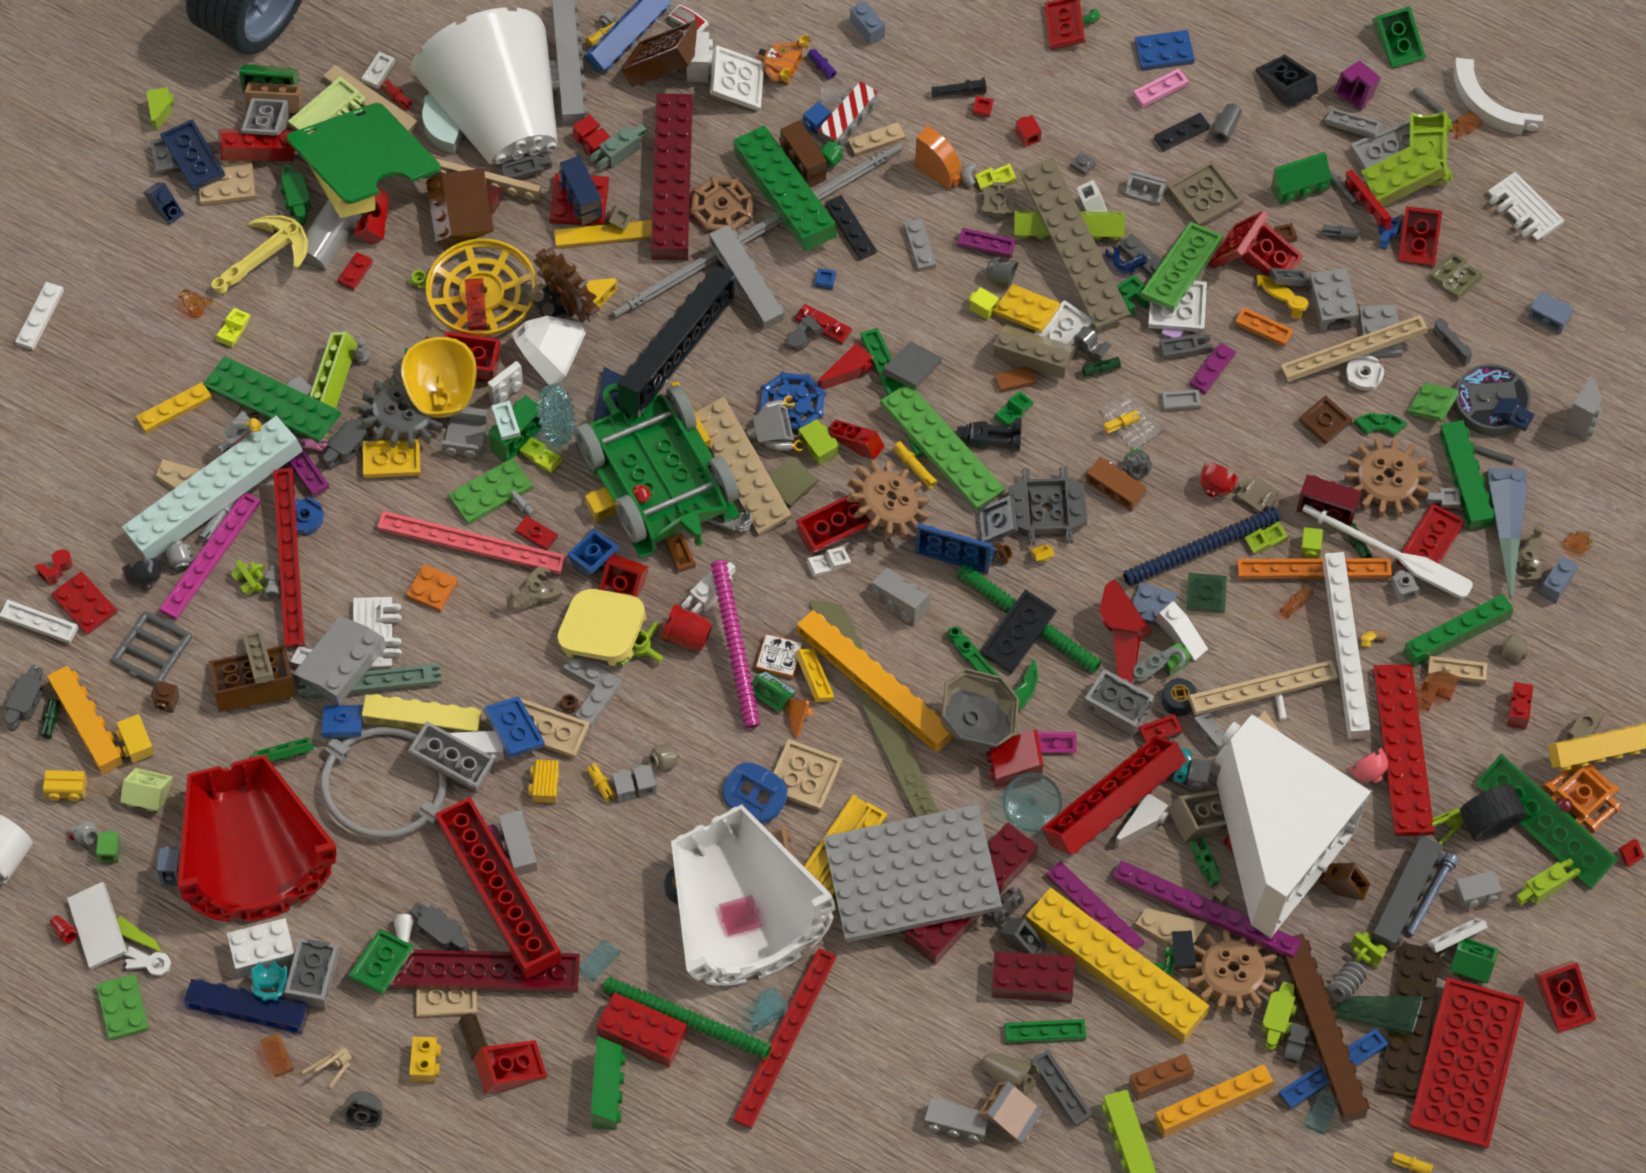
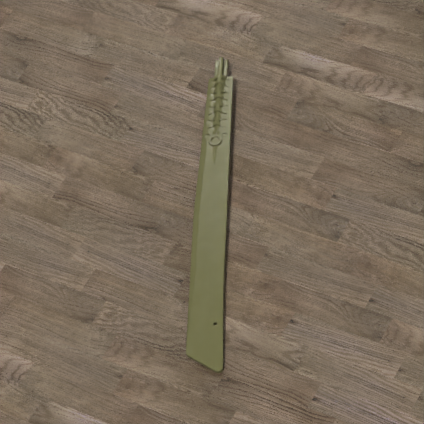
(885, 726)

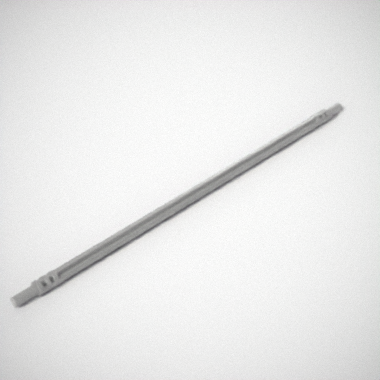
(753, 232)

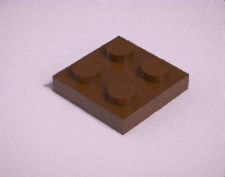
(1325, 419)

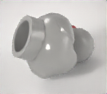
(84, 833)

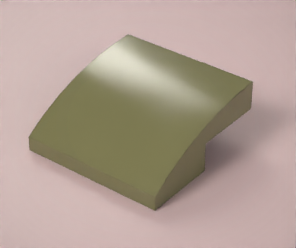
(1455, 276)
(792, 480)

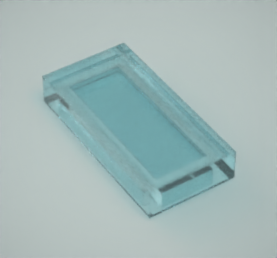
(599, 960)
(1321, 1112)

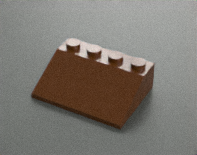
(661, 54)
(459, 206)
(236, 686)

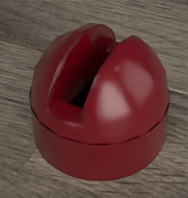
(1565, 804)

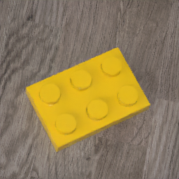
(1027, 308)
(384, 461)

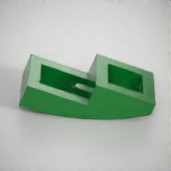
(1015, 408)

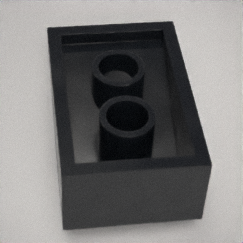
(1288, 80)

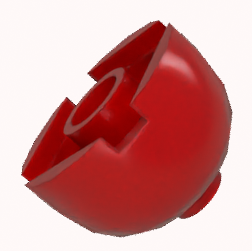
(1216, 480)

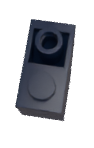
(163, 202)

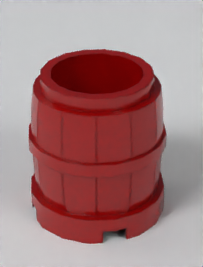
(686, 629)

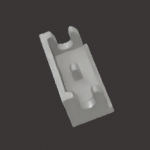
(1145, 187)
(1210, 731)

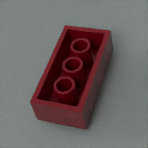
(1033, 976)

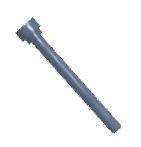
(1448, 862)

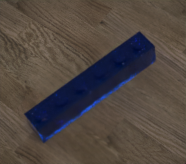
(246, 1006)

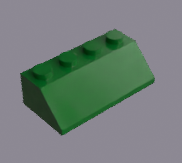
(606, 1085)

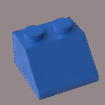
(591, 552)

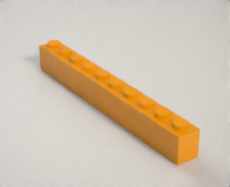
(874, 680)

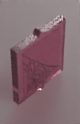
(740, 915)

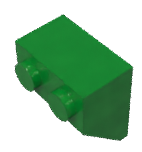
(1474, 960)

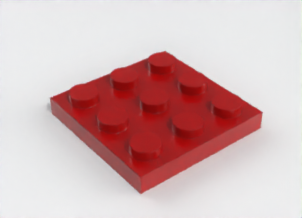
(562, 212)
(1238, 239)

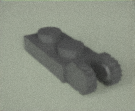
(1452, 342)
(1185, 346)

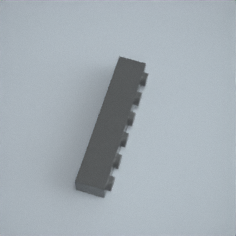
(1406, 894)

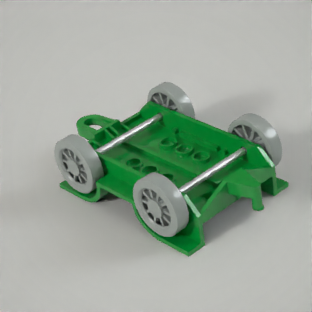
(667, 457)

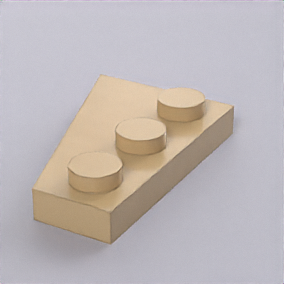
(1161, 925)

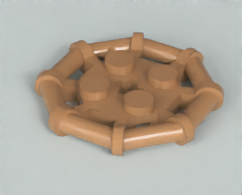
(722, 213)

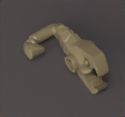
(1529, 555)
(533, 591)

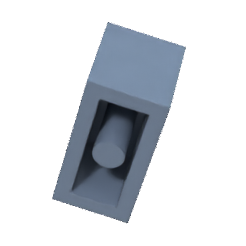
(867, 22)
(1551, 312)
(1559, 579)
(168, 866)

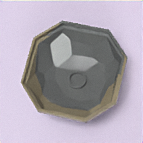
(979, 708)

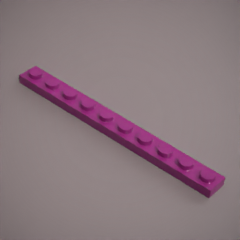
(1203, 908)

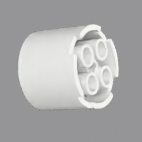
(13, 847)

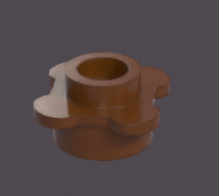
(1003, 553)

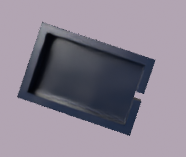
(580, 190)

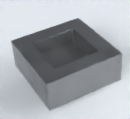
(1083, 163)

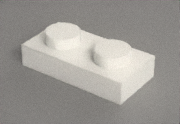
(378, 70)

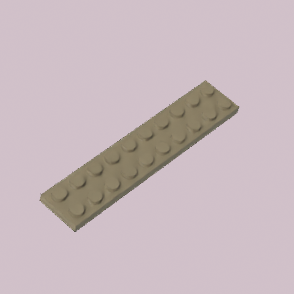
(1074, 243)

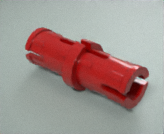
(396, 95)

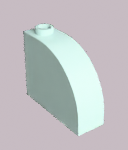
(439, 126)

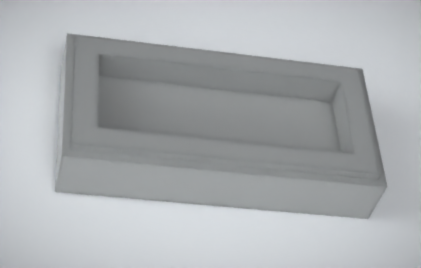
(1181, 400)

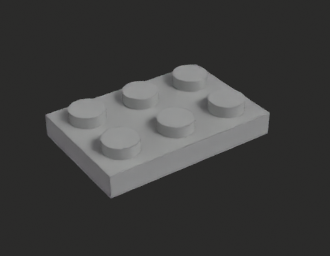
(1378, 317)

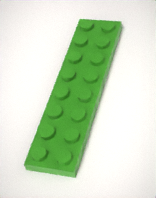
(942, 447)

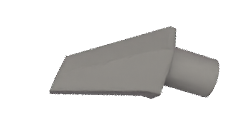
(523, 505)

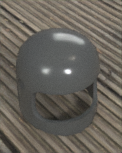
(1001, 273)

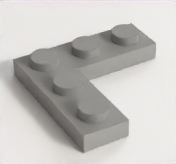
(604, 686)

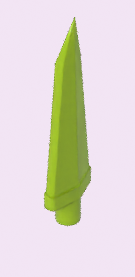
(133, 933)

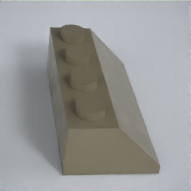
(1033, 351)

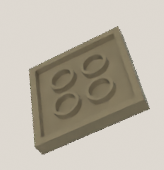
(1205, 194)

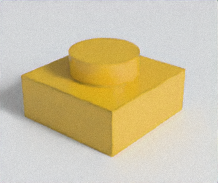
(1042, 553)

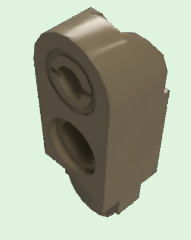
(1586, 723)

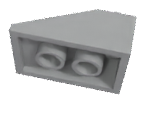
(266, 117)

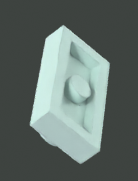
(505, 420)

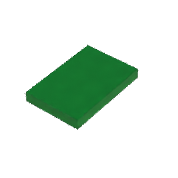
(381, 962)

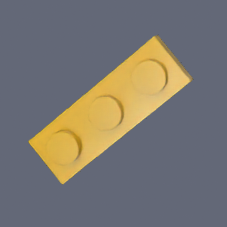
(814, 675)

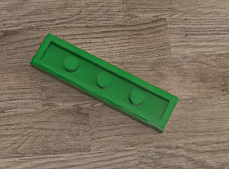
(1045, 1031)

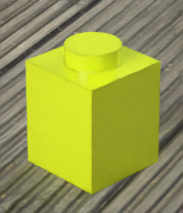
(983, 303)

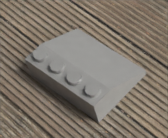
(340, 659)

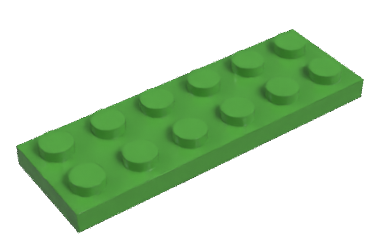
(1181, 266)

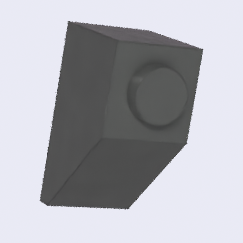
(1022, 936)

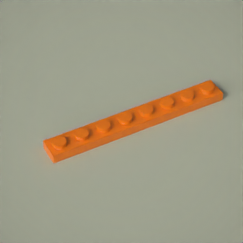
(1311, 568)

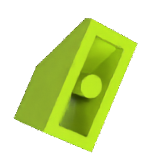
(159, 105)

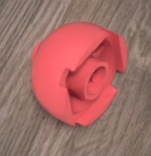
(1370, 767)

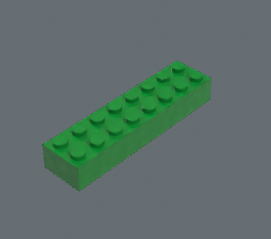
(784, 188)

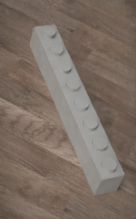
(568, 61)

